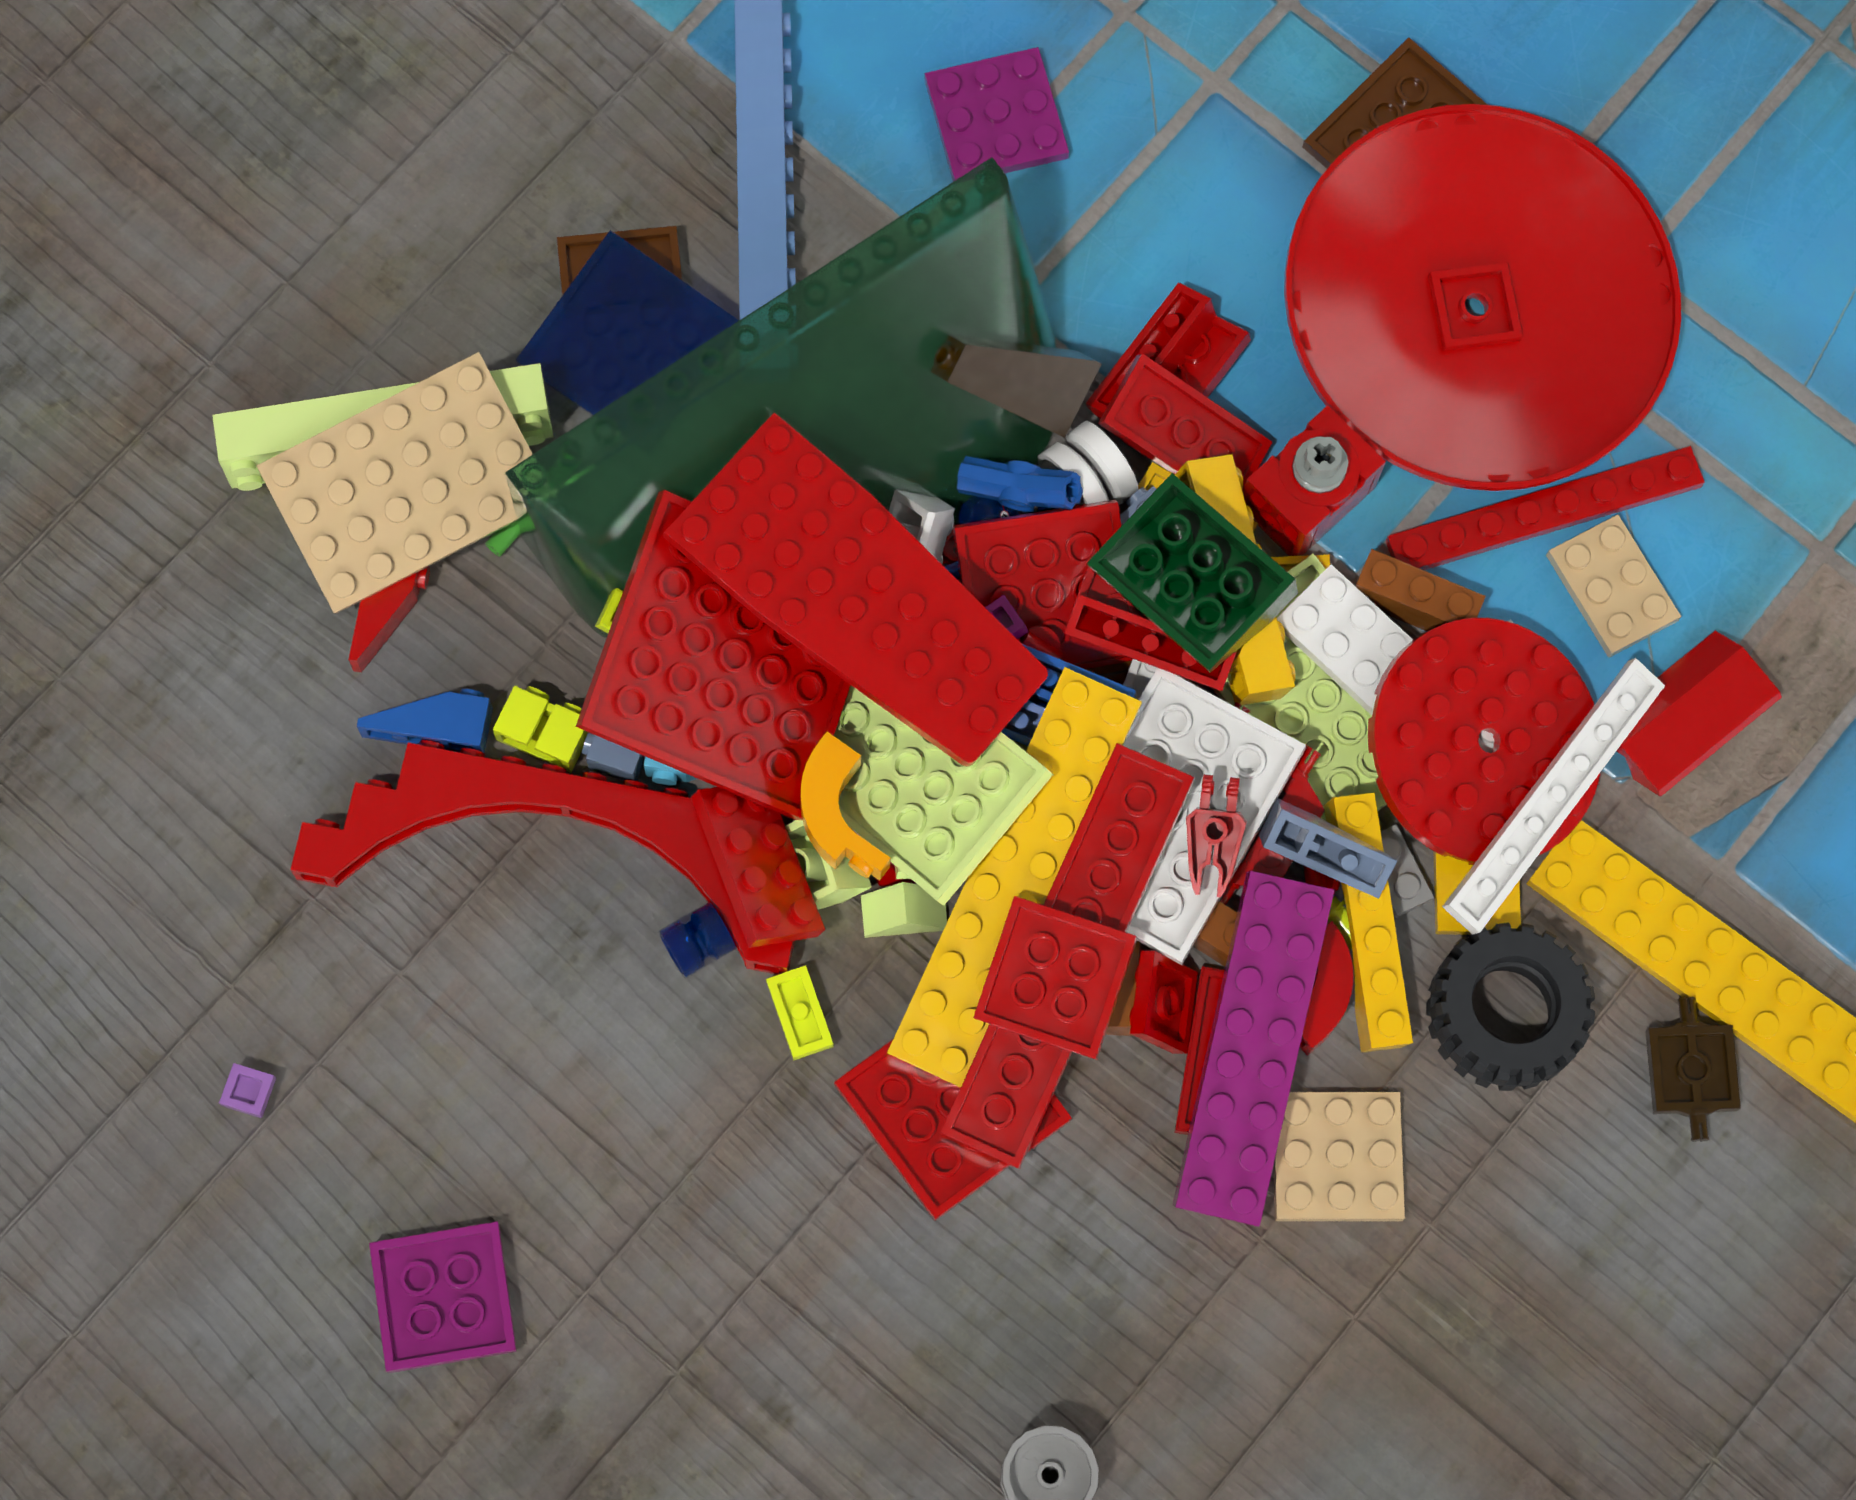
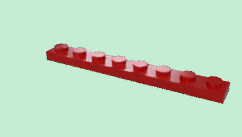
(1547, 510)

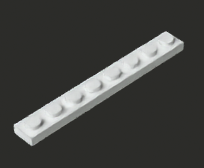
(1553, 796)

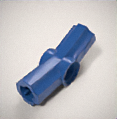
(1019, 484)

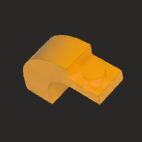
(823, 780)

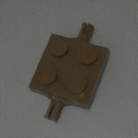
(1693, 1069)

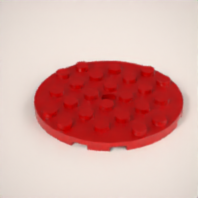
(1429, 723)

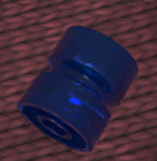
(697, 939)

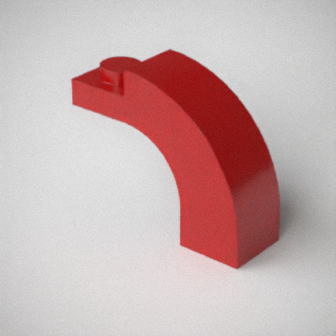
(1330, 990)

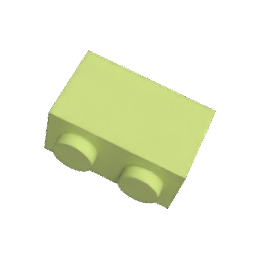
(825, 883)

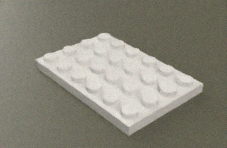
(1202, 737)

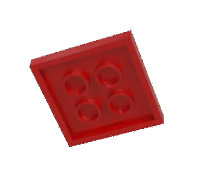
(1055, 977)

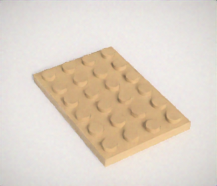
(400, 482)

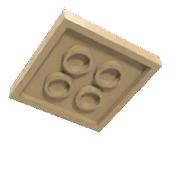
(1340, 1158)

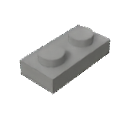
(1406, 881)

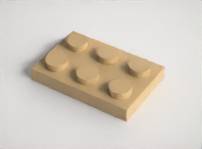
(1613, 586)

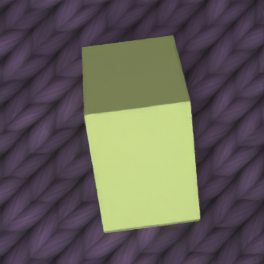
(901, 910)

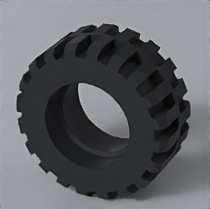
(1548, 969)

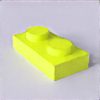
(799, 1012)

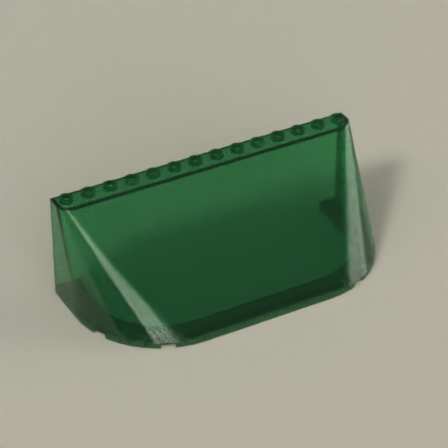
(832, 357)

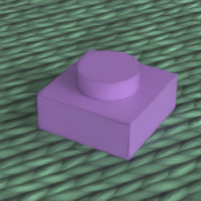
(247, 1090)

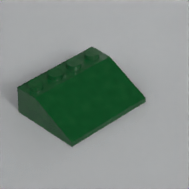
(1194, 574)

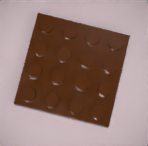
(1399, 86)

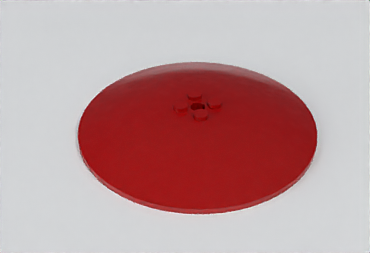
(1532, 228)

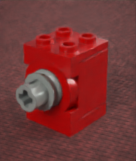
(1313, 482)

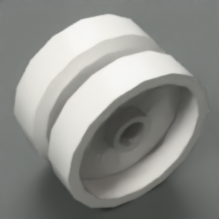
(1096, 460)

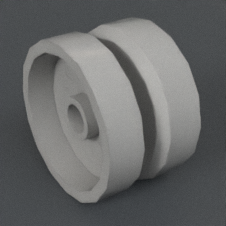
(1050, 1449)

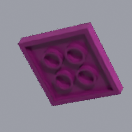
(997, 111)
(442, 1297)

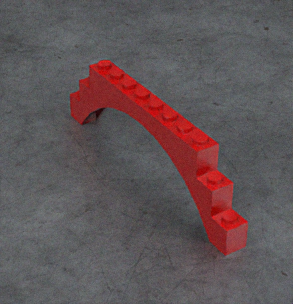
(451, 786)

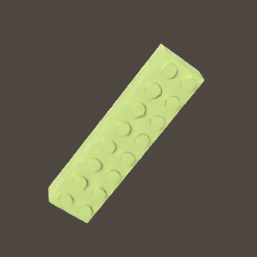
(261, 433)

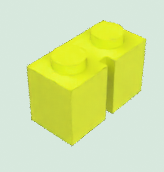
(541, 728)

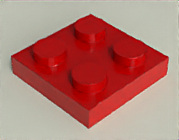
(1163, 1002)

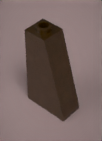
(1024, 379)

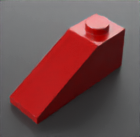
(381, 615)

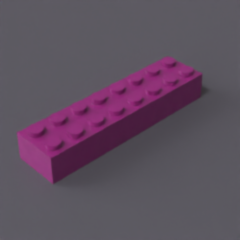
(1253, 1048)

